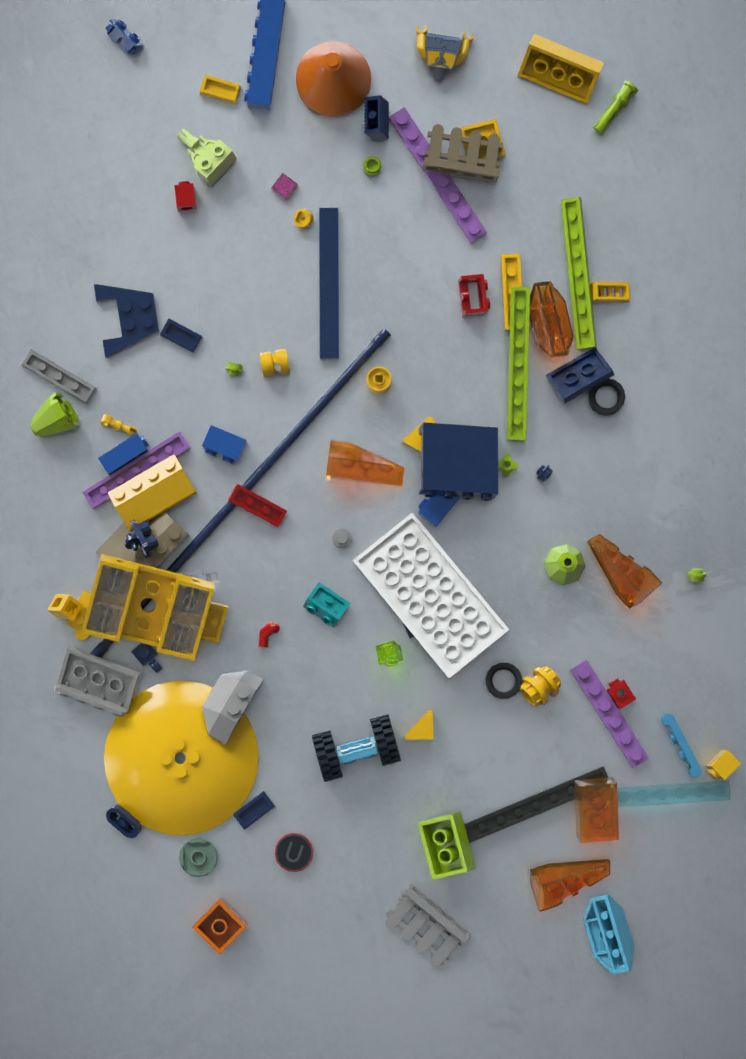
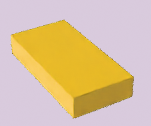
(220, 89)

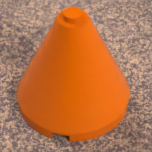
(333, 79)

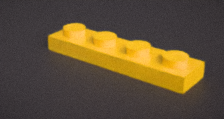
(510, 278)

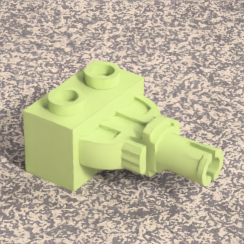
(209, 158)

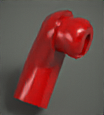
(266, 631)

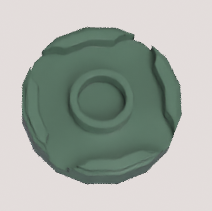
(198, 857)

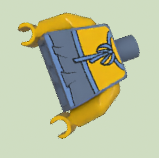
(441, 50)

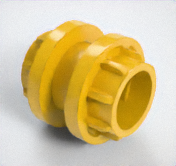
(540, 686)

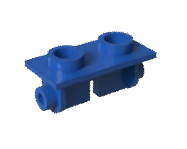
(119, 30)

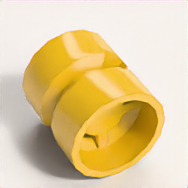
(274, 363)
(379, 380)

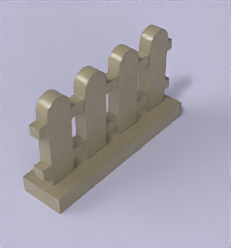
(470, 168)

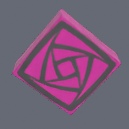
(284, 186)

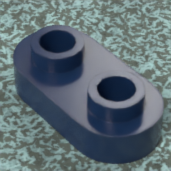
(124, 821)

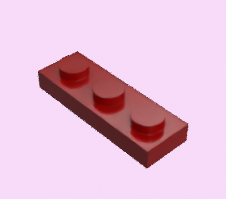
(257, 505)

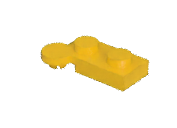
(78, 622)

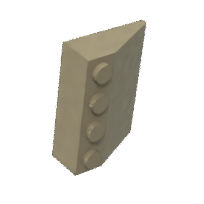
(167, 533)

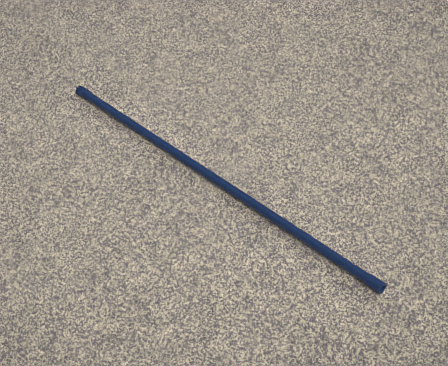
(375, 343)

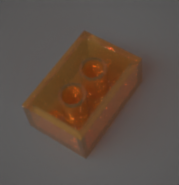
(596, 810)

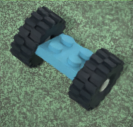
(364, 748)

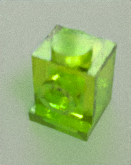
(389, 653)

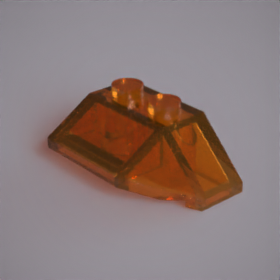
(550, 320)

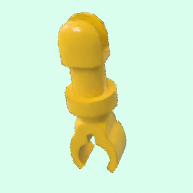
(118, 425)

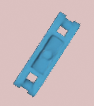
(685, 751)

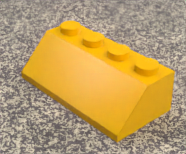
(560, 68)
(152, 492)

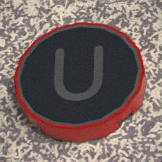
(294, 852)

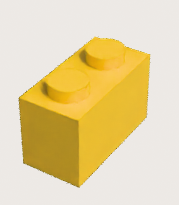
(722, 765)

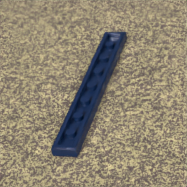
(329, 283)

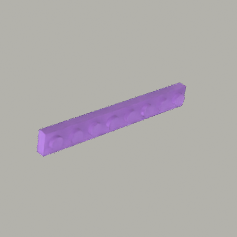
(441, 182)

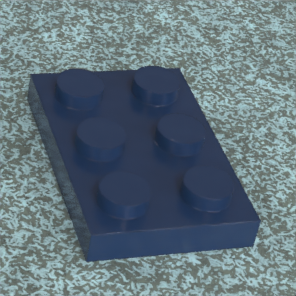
(580, 375)

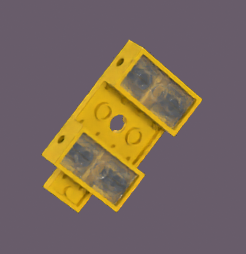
(174, 626)

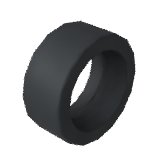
(607, 411)
(518, 680)

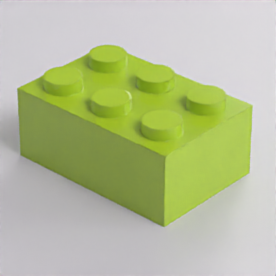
(446, 845)

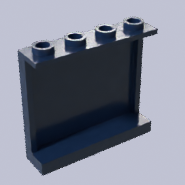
(459, 461)

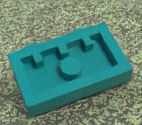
(326, 605)

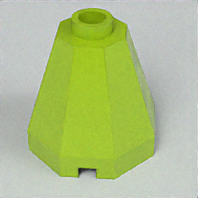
(54, 417)
(558, 570)

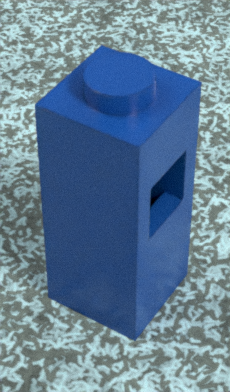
(124, 453)

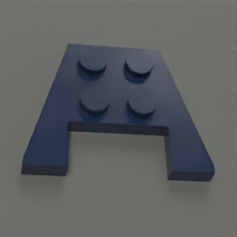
(136, 316)

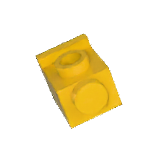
(64, 607)

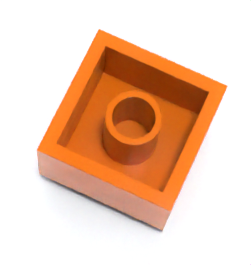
(220, 926)

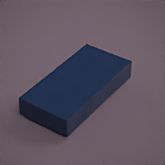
(181, 335)
(254, 810)

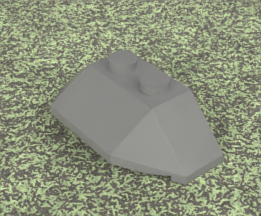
(229, 702)

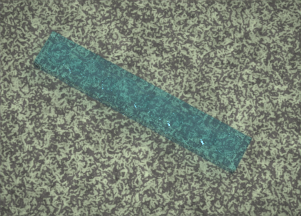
(673, 793)

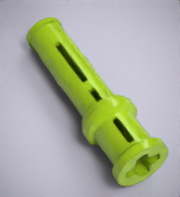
(620, 100)

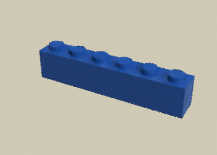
(265, 54)

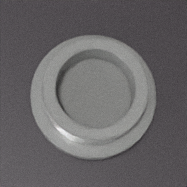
(342, 538)

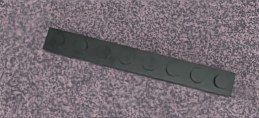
(527, 807)

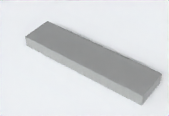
(58, 376)

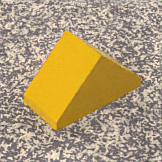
(422, 729)

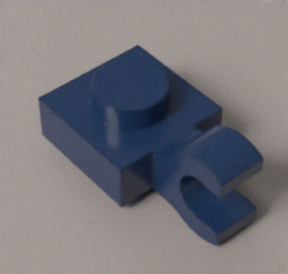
(146, 655)

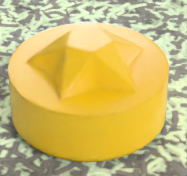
(303, 218)

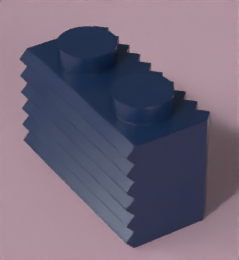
(376, 117)

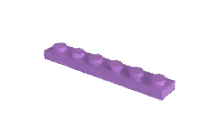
(172, 446)
(609, 713)

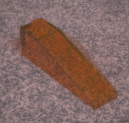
(357, 464)
(626, 577)
(559, 880)

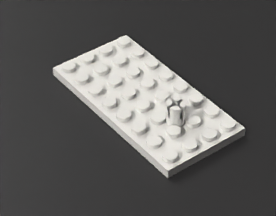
(431, 596)

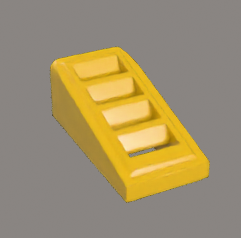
(609, 285)

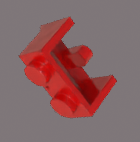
(482, 286)

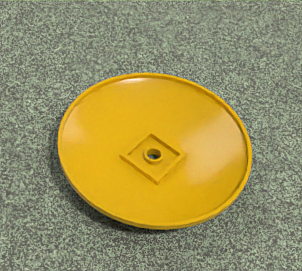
(169, 794)

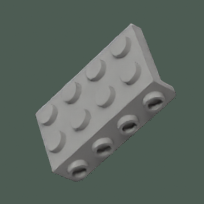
(97, 682)

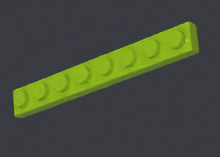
(579, 273)
(518, 363)

